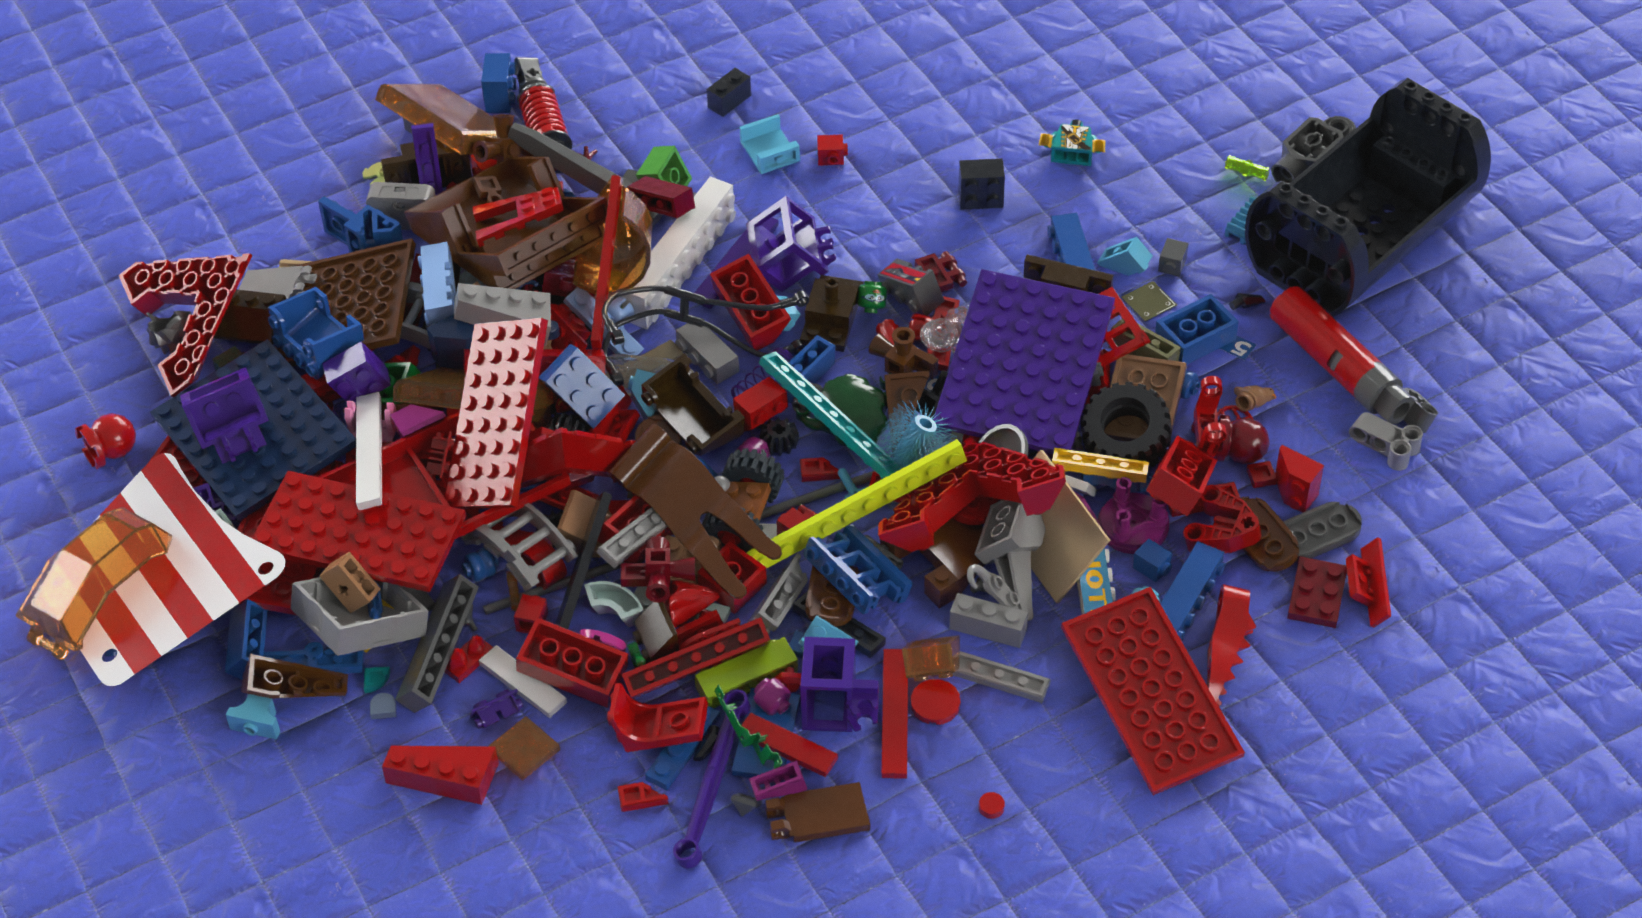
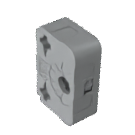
(397, 198)

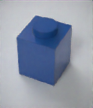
(1152, 560)

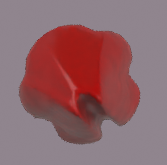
(688, 600)

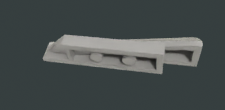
(781, 595)

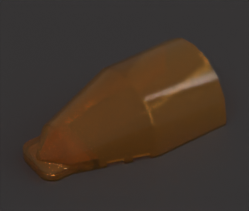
(631, 247)

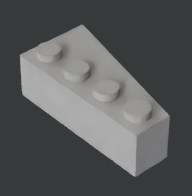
(493, 304)

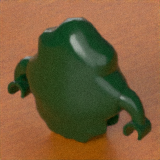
(858, 401)

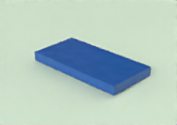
(746, 759)

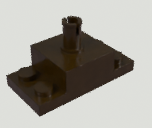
(403, 169)
(1066, 275)
(831, 310)

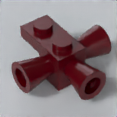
(657, 570)

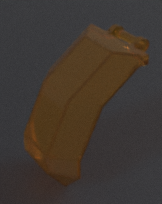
(84, 574)

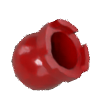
(109, 437)

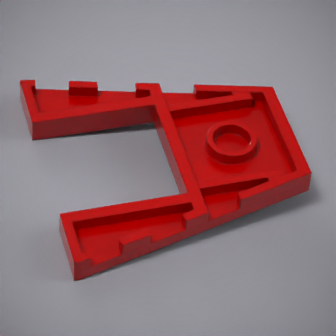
(529, 207)

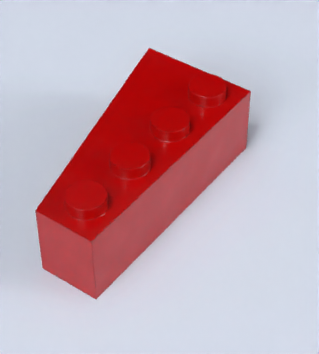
(443, 770)

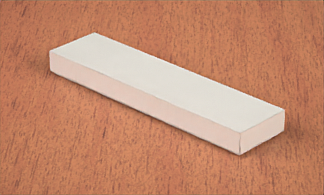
(535, 692)

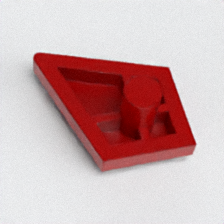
(790, 679)

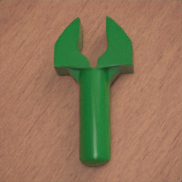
(637, 659)

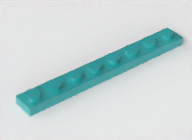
(827, 413)

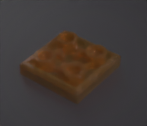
(525, 748)

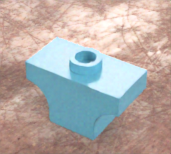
(254, 717)

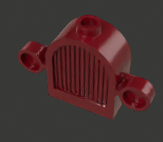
(560, 279)

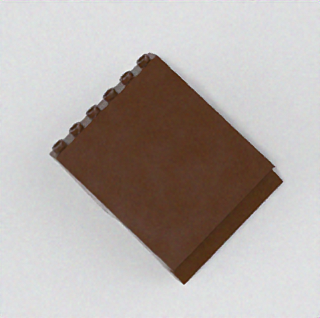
(521, 252)

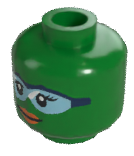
(872, 296)

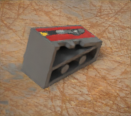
(912, 286)

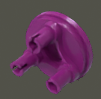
(1133, 519)

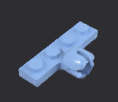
(583, 306)

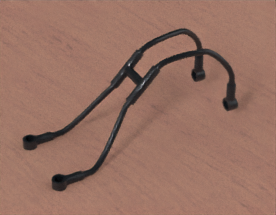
(799, 299)

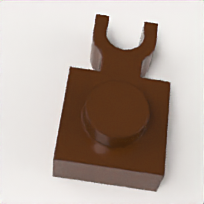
(488, 188)

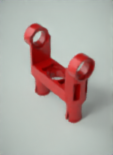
(1205, 417)

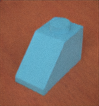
(1126, 257)
(636, 391)

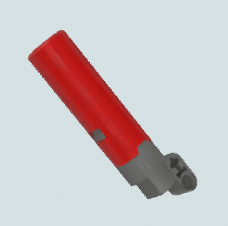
(1349, 360)

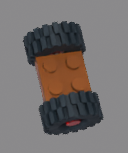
(753, 483)

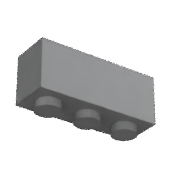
(707, 352)
(988, 620)

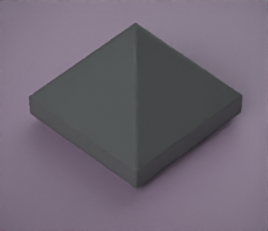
(745, 803)

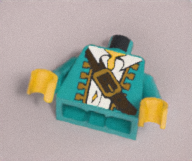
(1072, 144)

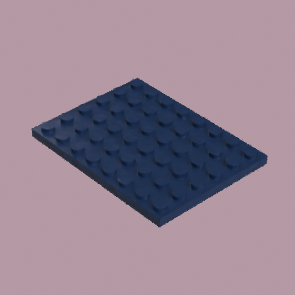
(298, 436)

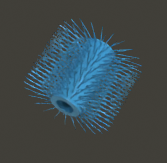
(914, 439)

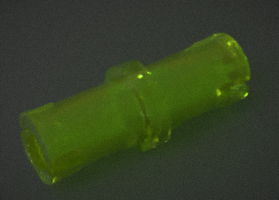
(1247, 167)

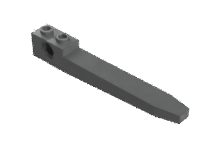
(566, 160)

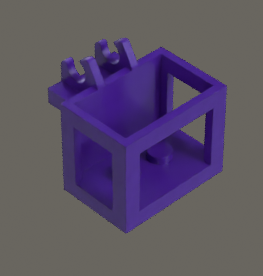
(792, 252)
(227, 415)
(832, 666)

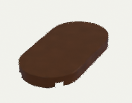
(1277, 545)
(827, 601)

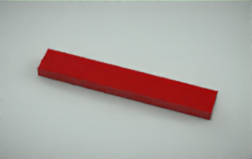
(894, 715)

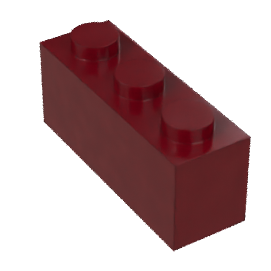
(664, 196)

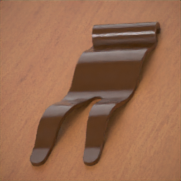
(680, 493)

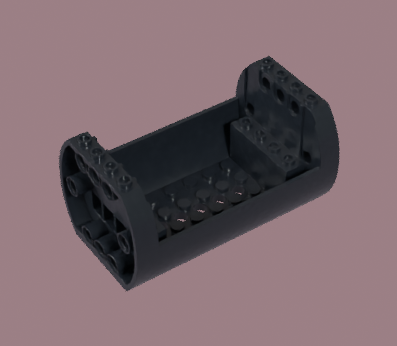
(1406, 158)

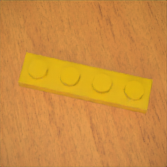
(1101, 465)

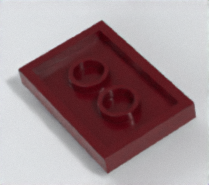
(1317, 592)

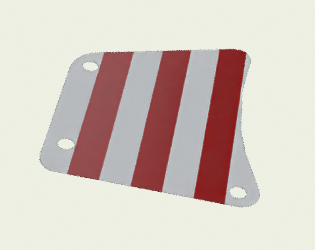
(179, 592)

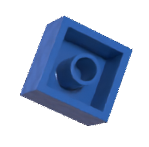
(498, 83)

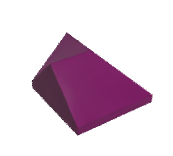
(414, 418)

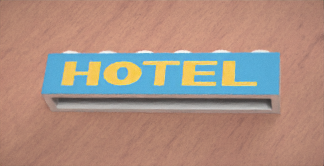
(1094, 584)

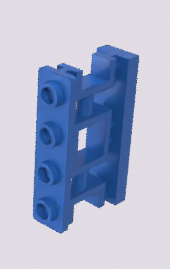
(868, 559)

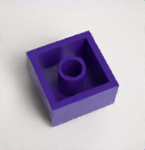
(356, 373)

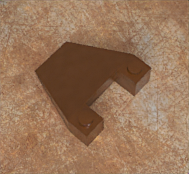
(951, 556)

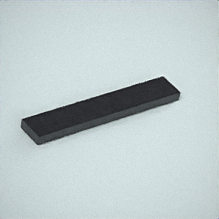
(583, 560)

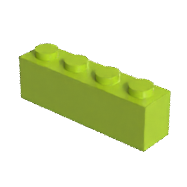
(746, 670)

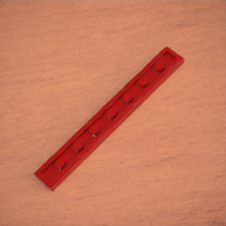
(606, 260)

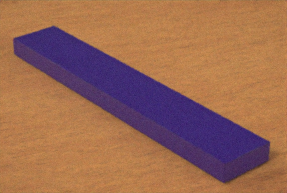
(738, 250)

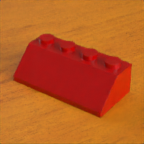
(745, 284)

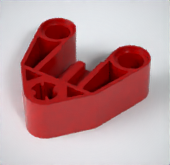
(1233, 525)

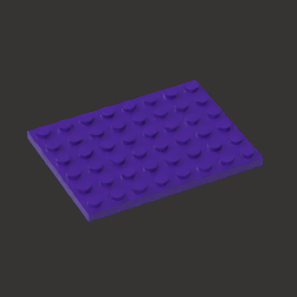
(1025, 360)

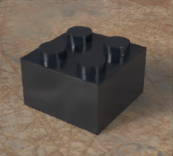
(981, 184)

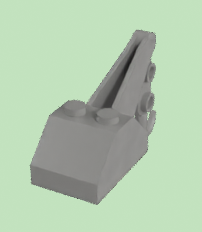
(1008, 543)

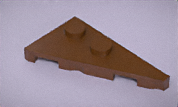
(902, 389)

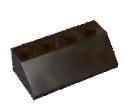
(248, 317)

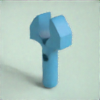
(848, 483)

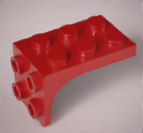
(655, 725)

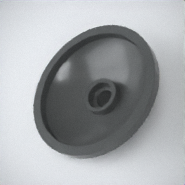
(1008, 437)

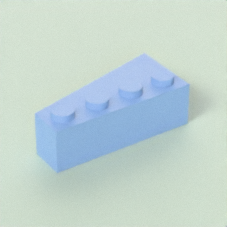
(437, 282)

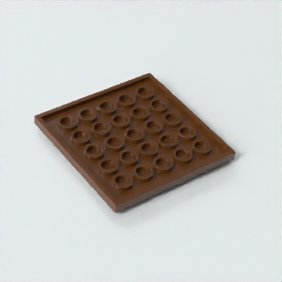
(368, 287)

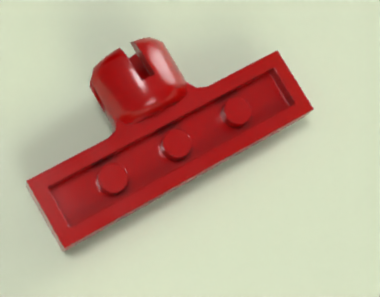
(940, 312)

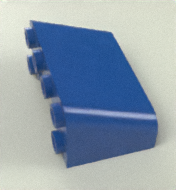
(310, 332)

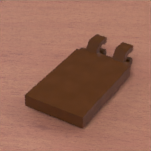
(818, 813)

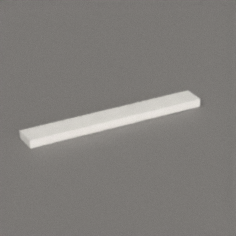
(368, 451)

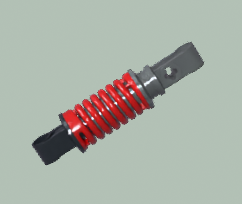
(539, 102)

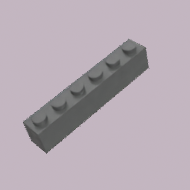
(437, 646)

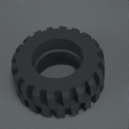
(1124, 401)

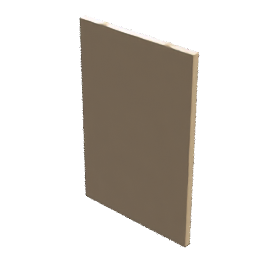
(1069, 542)

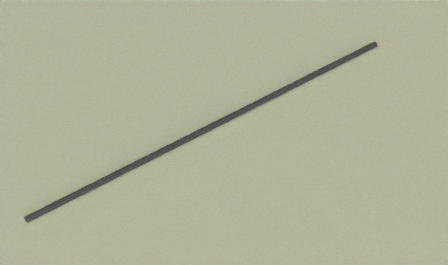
(767, 512)

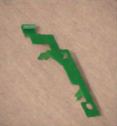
(753, 739)

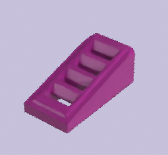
(787, 787)

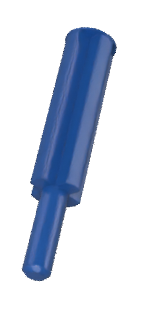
(375, 606)

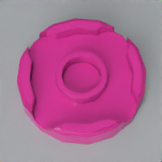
(604, 638)

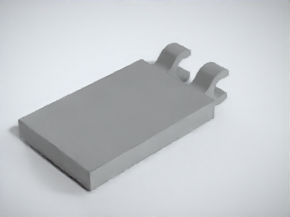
(283, 280)

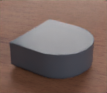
(382, 706)

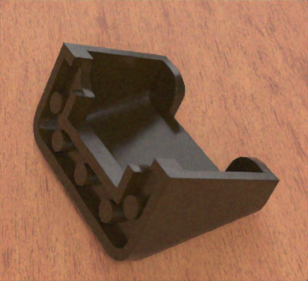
(691, 408)

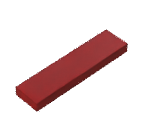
(792, 745)

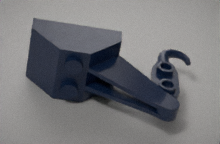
(452, 336)

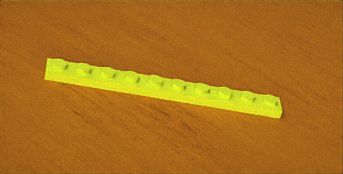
(866, 501)

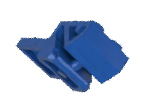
(358, 230)

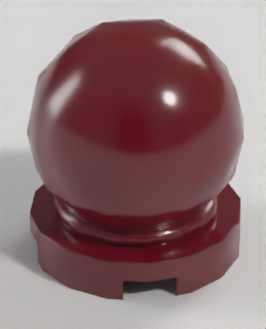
(1245, 441)

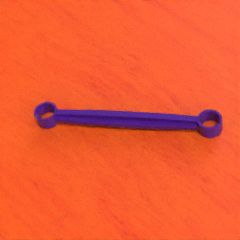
(710, 783)

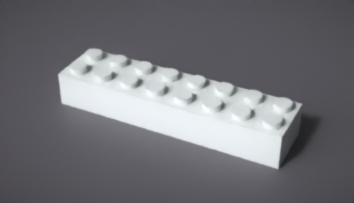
(684, 247)

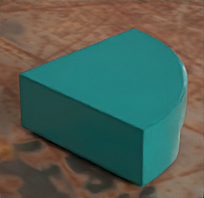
(375, 678)

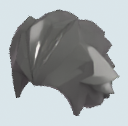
(167, 331)

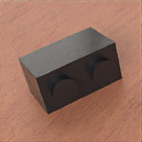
(728, 92)

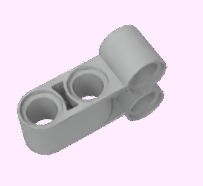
(1387, 439)

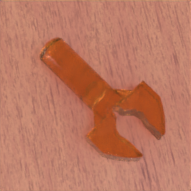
(513, 590)

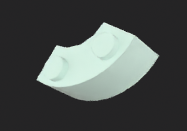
(614, 599)

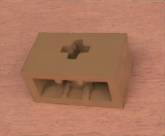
(350, 582)

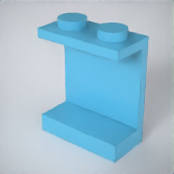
(768, 144)

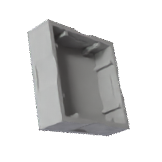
(356, 631)

